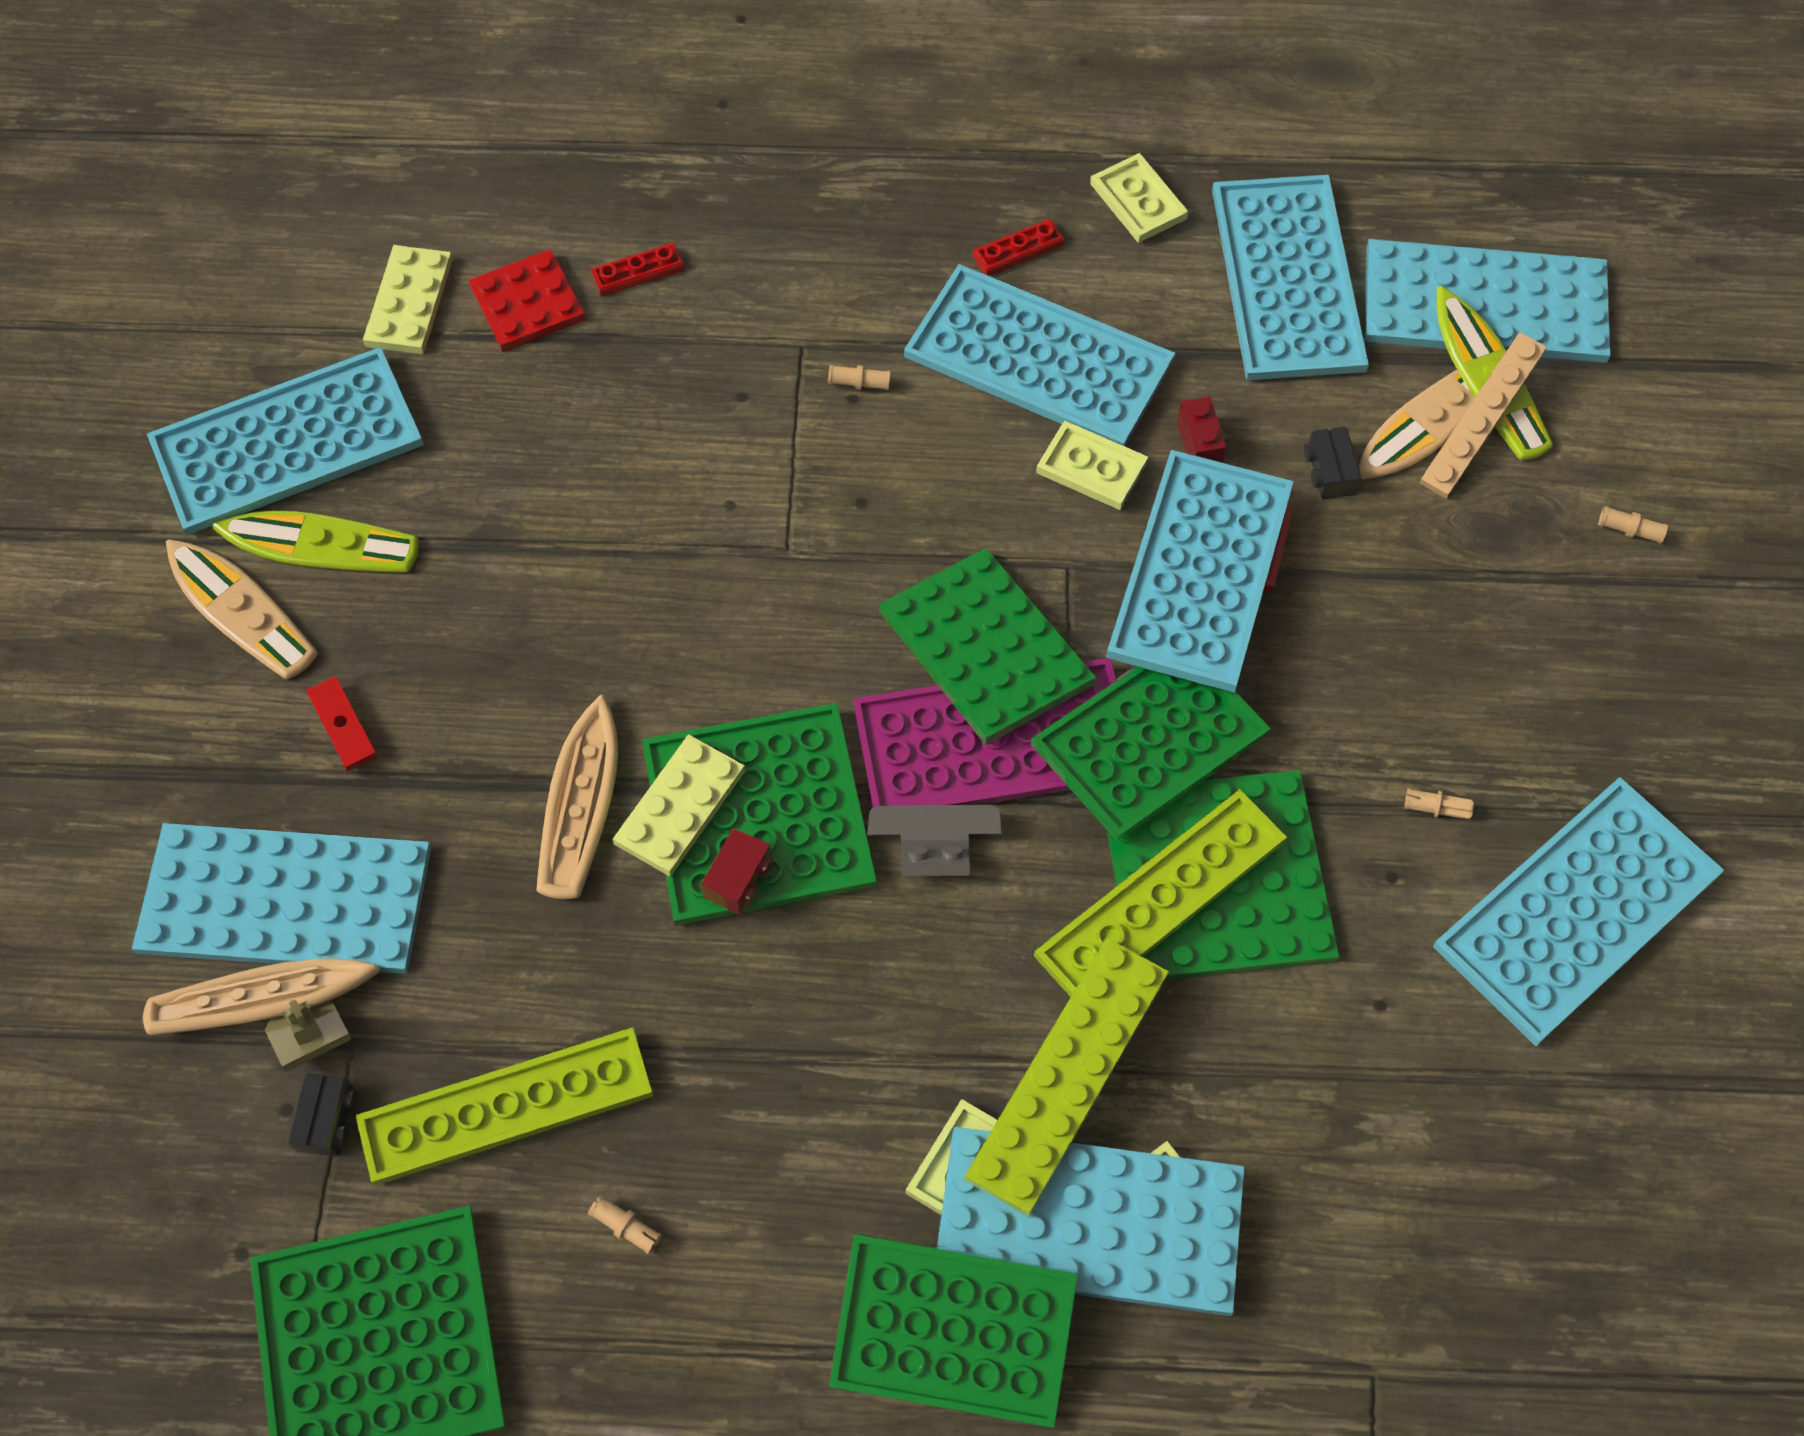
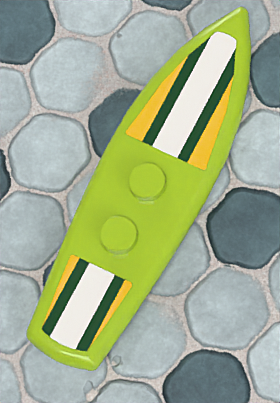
(1475, 355)
(320, 541)

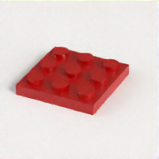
(526, 300)

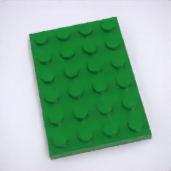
(986, 645)
(1146, 744)
(953, 1330)

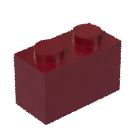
(1201, 429)
(737, 871)

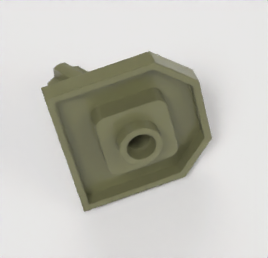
(305, 1033)

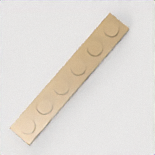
(1483, 415)

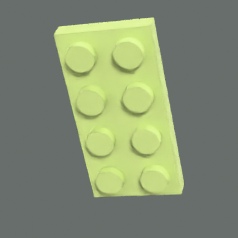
(408, 299)
(679, 805)

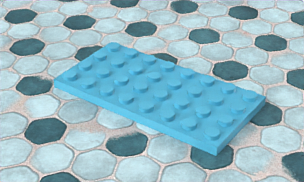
(1289, 278)
(1540, 295)
(1039, 355)
(284, 440)
(1200, 571)
(282, 897)
(1577, 910)
(1118, 1217)

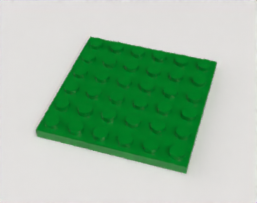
(792, 796)
(1270, 914)
(379, 1333)

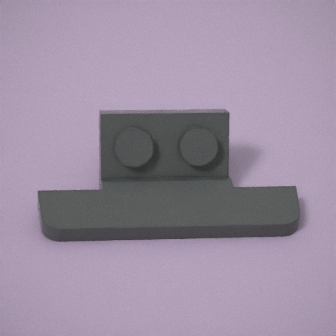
(934, 835)

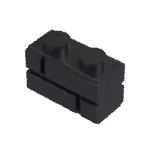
(1333, 463)
(322, 1115)

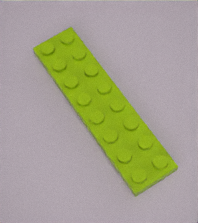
(1166, 889)
(1066, 1077)
(503, 1106)

